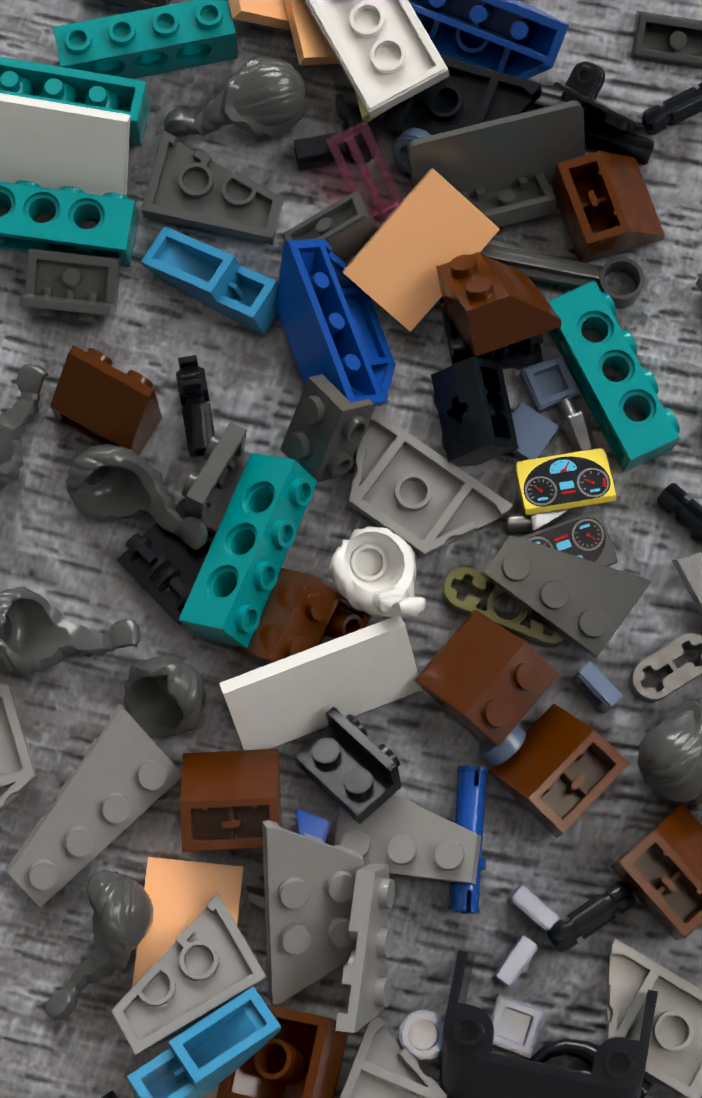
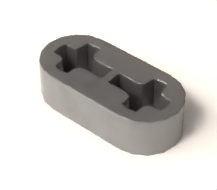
(664, 659)

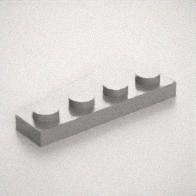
(104, 796)

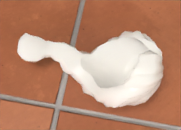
(377, 573)

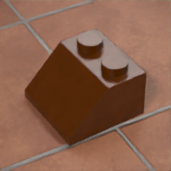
(493, 303)
(486, 678)
(295, 1063)

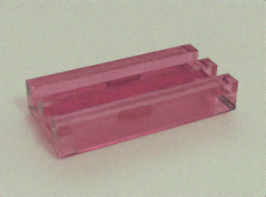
(348, 136)

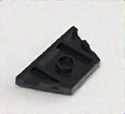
(463, 99)

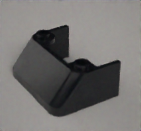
(475, 1072)

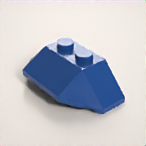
(493, 34)
(332, 323)

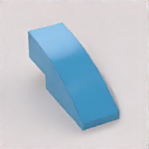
(213, 279)
(208, 1050)

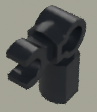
(314, 151)
(197, 413)

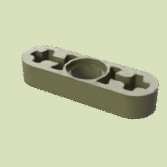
(535, 629)

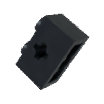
(474, 411)

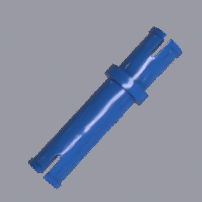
(470, 815)

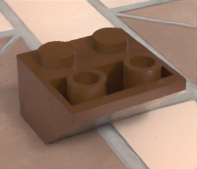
(605, 205)
(105, 401)
(299, 617)
(559, 769)
(228, 798)
(667, 872)

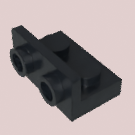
(350, 766)

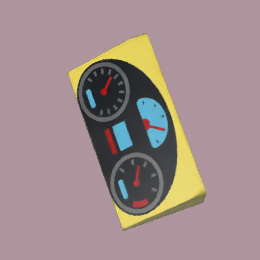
(564, 481)

